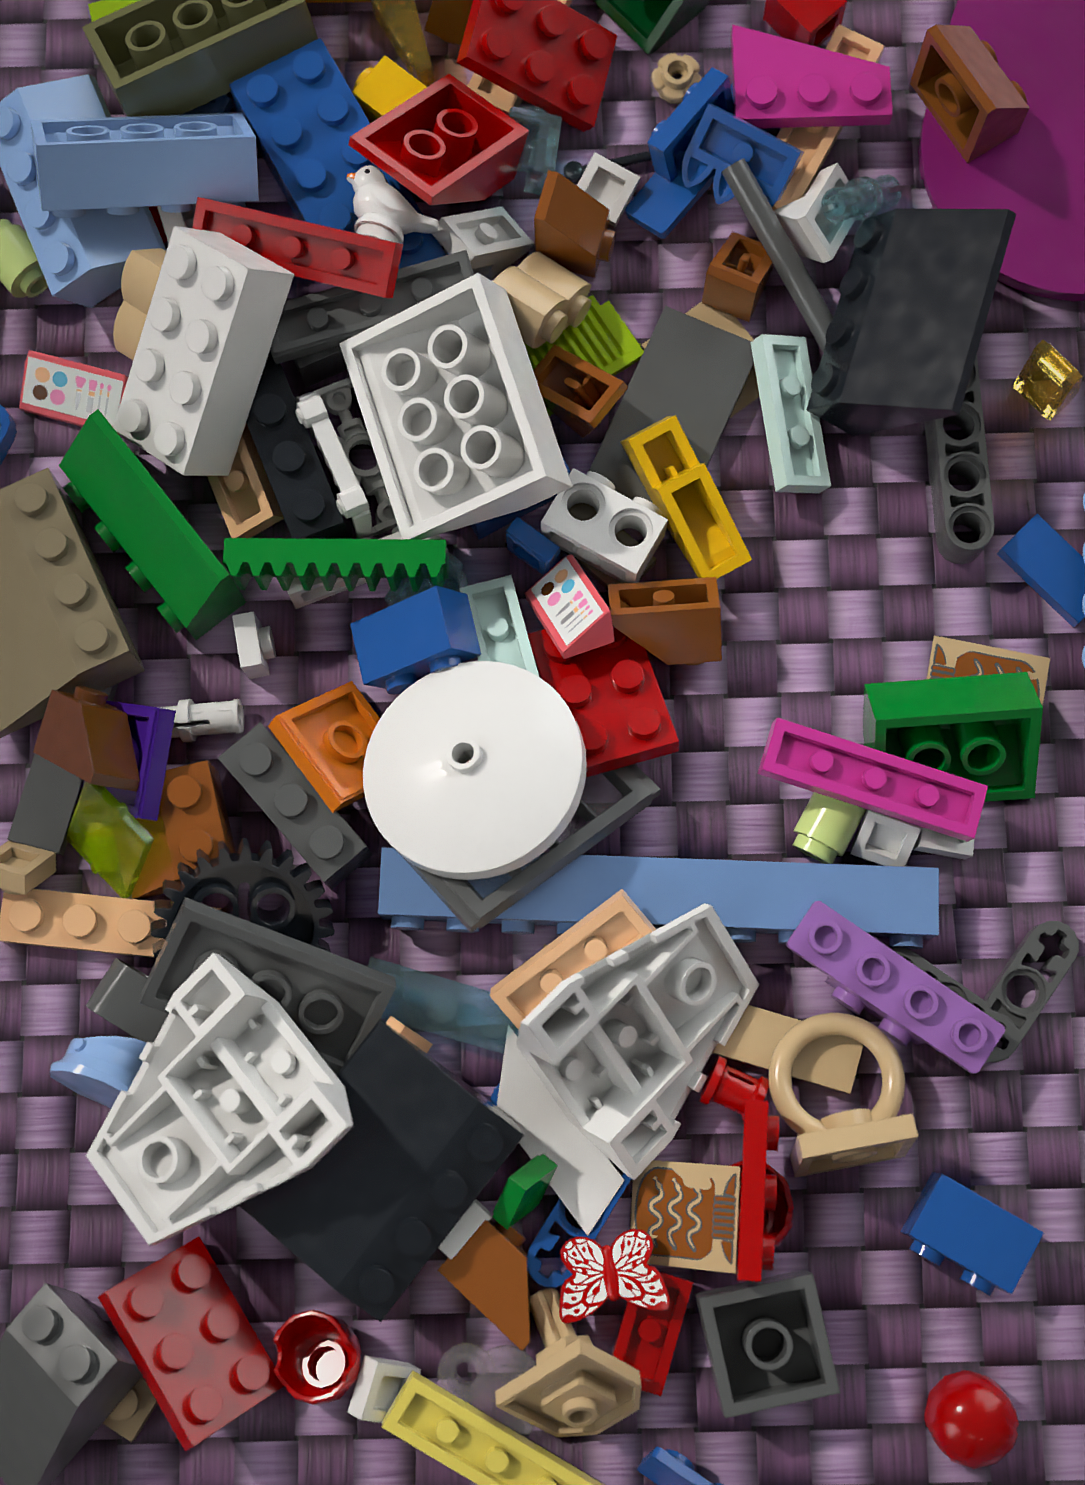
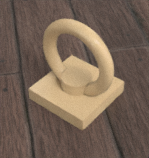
(850, 1135)

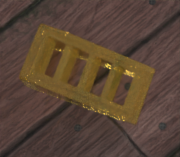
(403, 28)
(1048, 380)

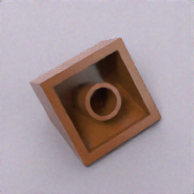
(967, 90)
(188, 819)

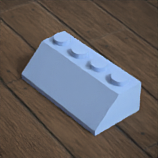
(144, 162)
(78, 254)

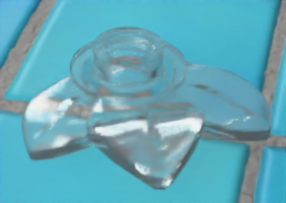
(494, 1370)

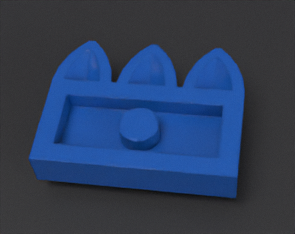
(727, 139)

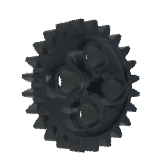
(297, 917)

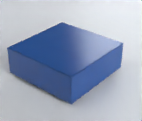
(532, 546)

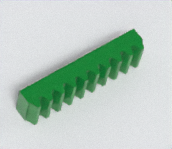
(336, 559)

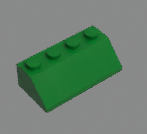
(149, 528)

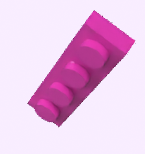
(873, 779)

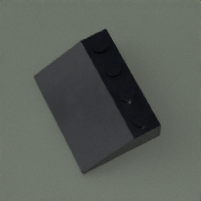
(909, 317)
(395, 1179)

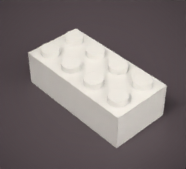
(202, 352)

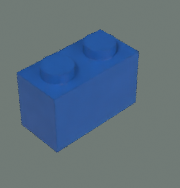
(415, 639)
(972, 1234)

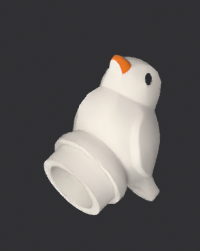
(383, 210)

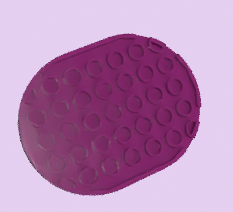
(1040, 167)

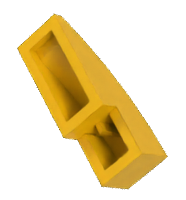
(686, 498)

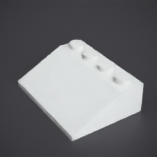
(455, 411)

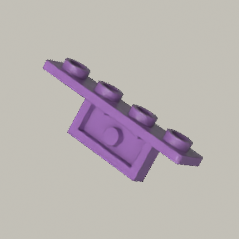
(893, 989)

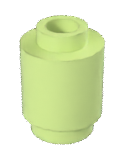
(18, 262)
(826, 827)

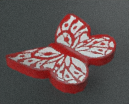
(610, 1273)

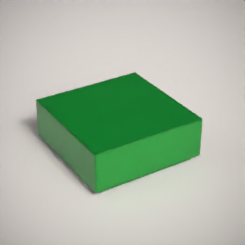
(524, 1190)

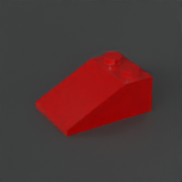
(445, 144)

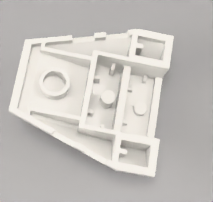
(635, 1033)
(218, 1107)

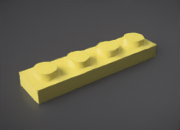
(473, 1440)

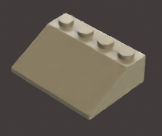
(53, 605)

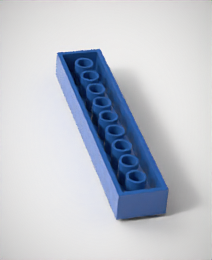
(303, 132)

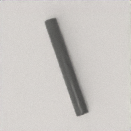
(779, 249)

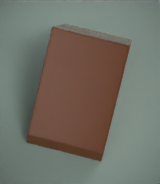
(737, 277)
(576, 389)

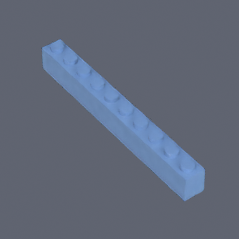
(744, 894)

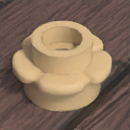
(673, 89)

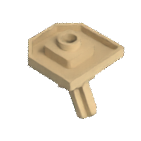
(573, 1384)

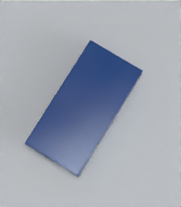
(1048, 567)

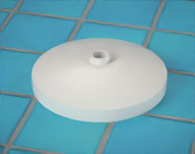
(500, 804)

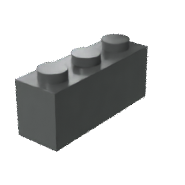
(295, 806)

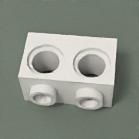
(595, 538)

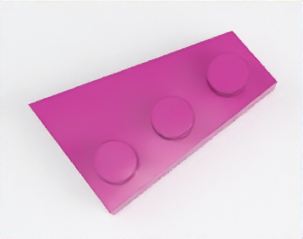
(804, 85)

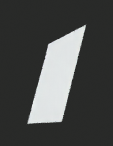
(584, 1173)

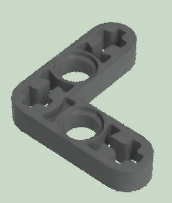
(996, 1003)

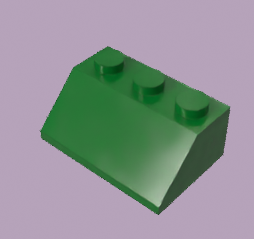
(963, 726)

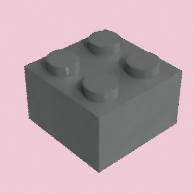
(767, 1343)

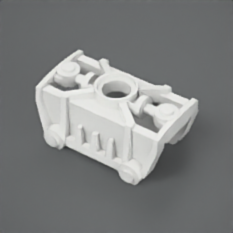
(351, 499)

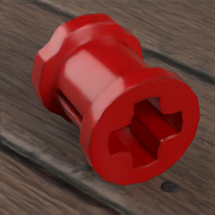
(732, 1087)

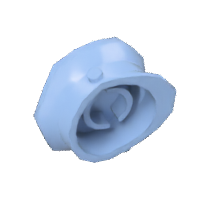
(99, 1066)

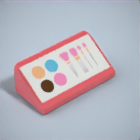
(69, 389)
(571, 609)

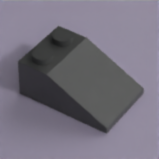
(56, 1384)

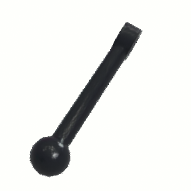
(574, 170)

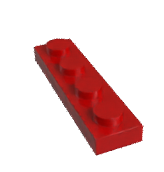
(306, 247)

